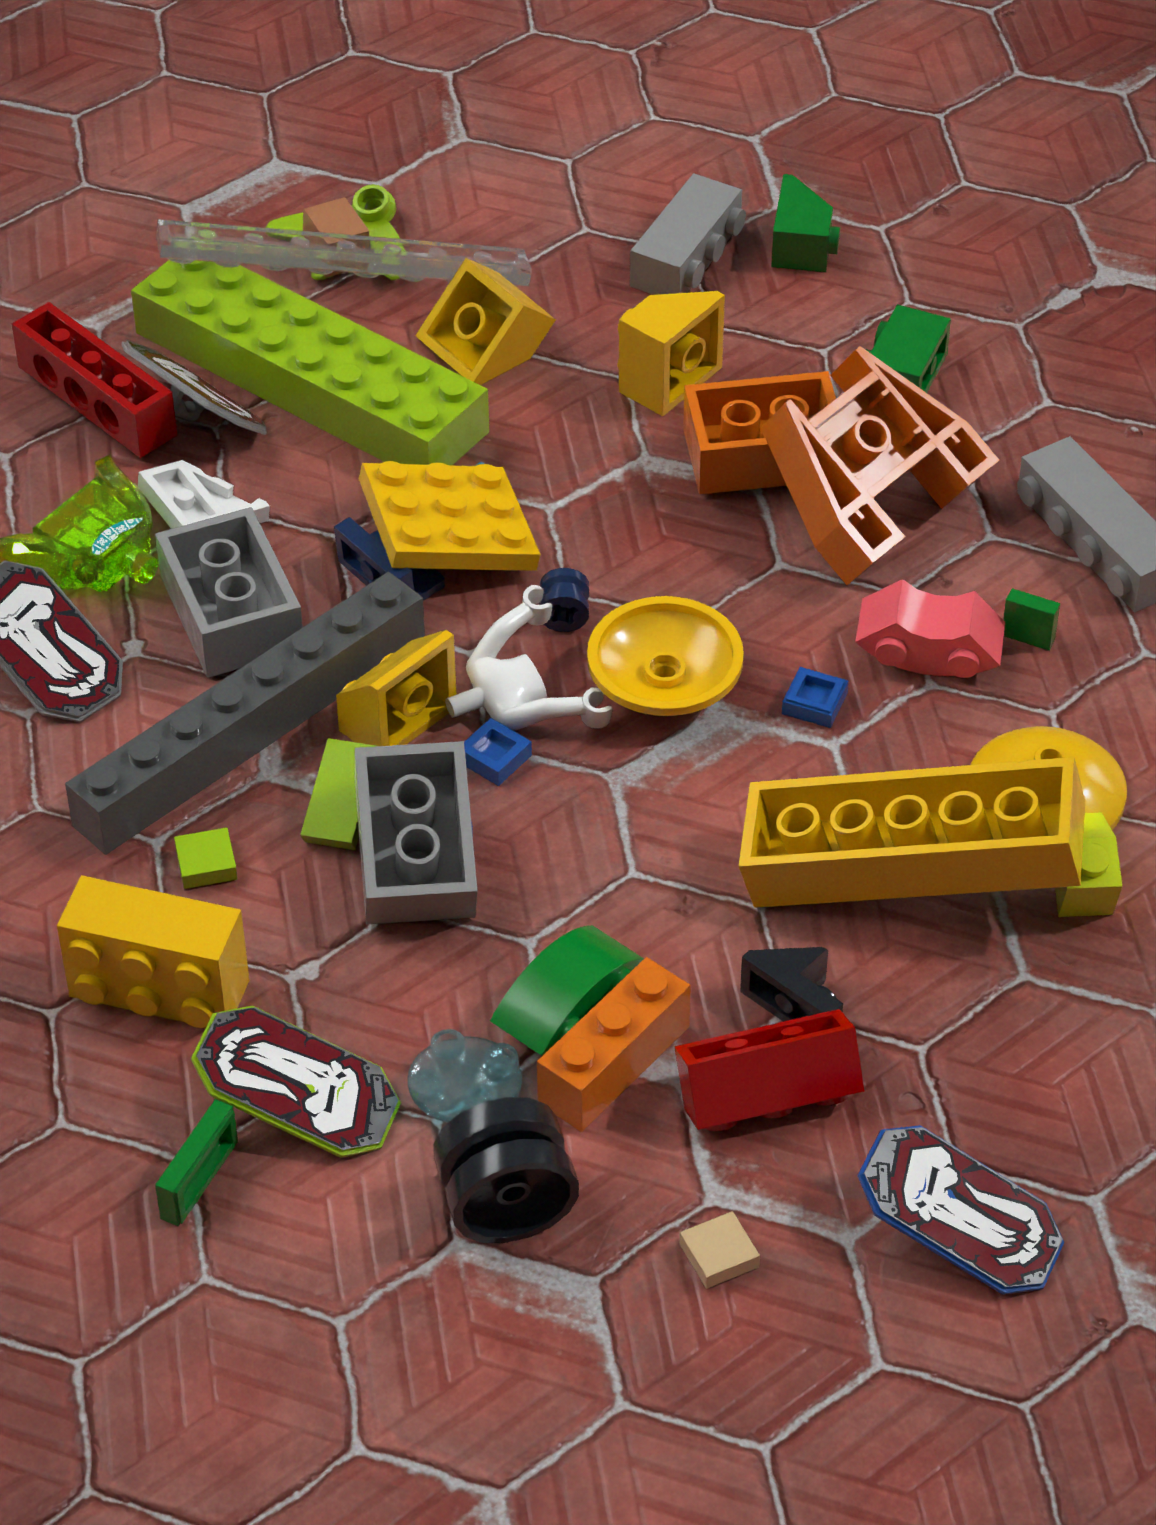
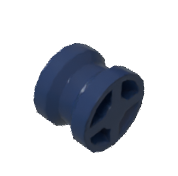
(568, 594)

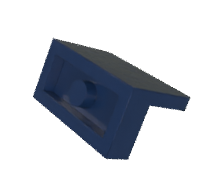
(367, 560)

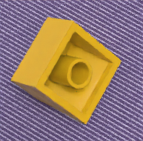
(484, 324)
(669, 345)
(400, 693)

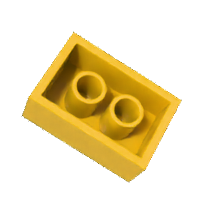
(152, 952)

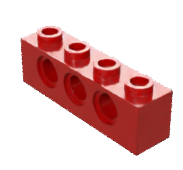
(95, 379)

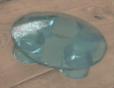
(462, 1073)

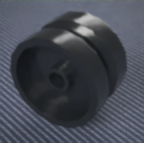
(505, 1170)

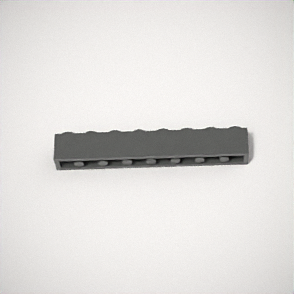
(242, 714)

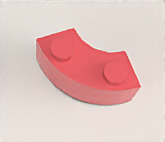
(930, 631)

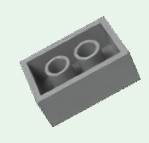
(227, 589)
(415, 832)

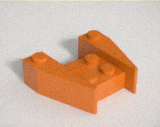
(862, 448)

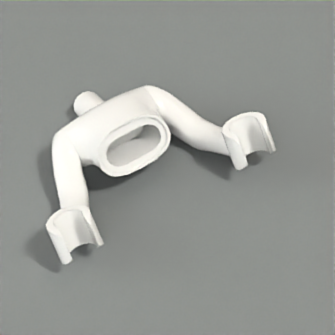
(512, 687)

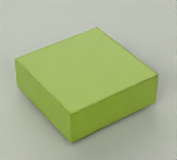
(205, 858)

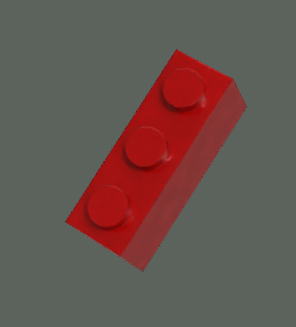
(769, 1070)

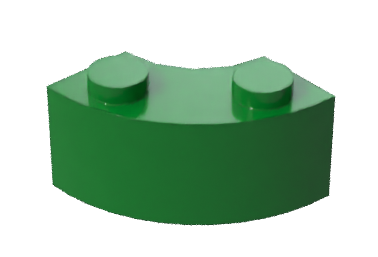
(563, 986)

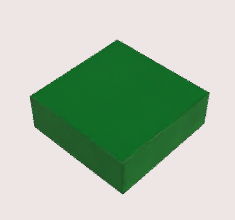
(1031, 619)

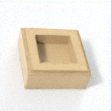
(719, 1249)

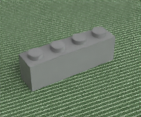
(1093, 518)

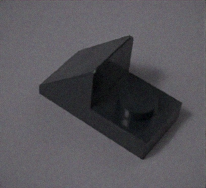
(788, 981)

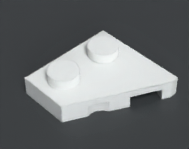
(188, 495)

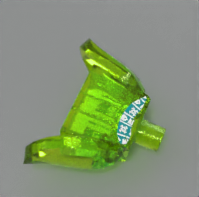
(92, 535)

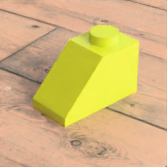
(1099, 874)

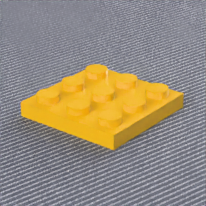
(448, 517)

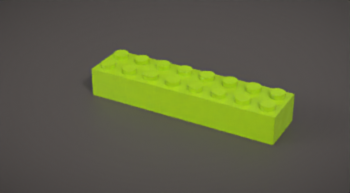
(312, 362)

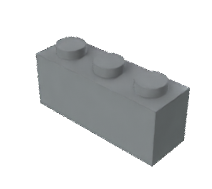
(687, 237)

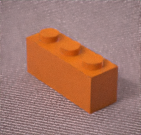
(613, 1044)

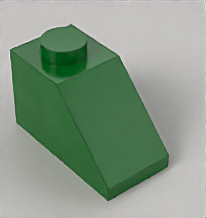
(803, 229)

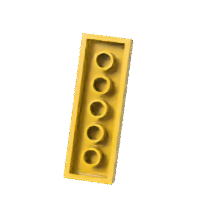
(914, 833)

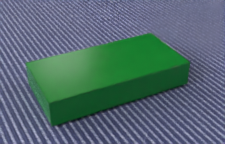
(196, 1163)

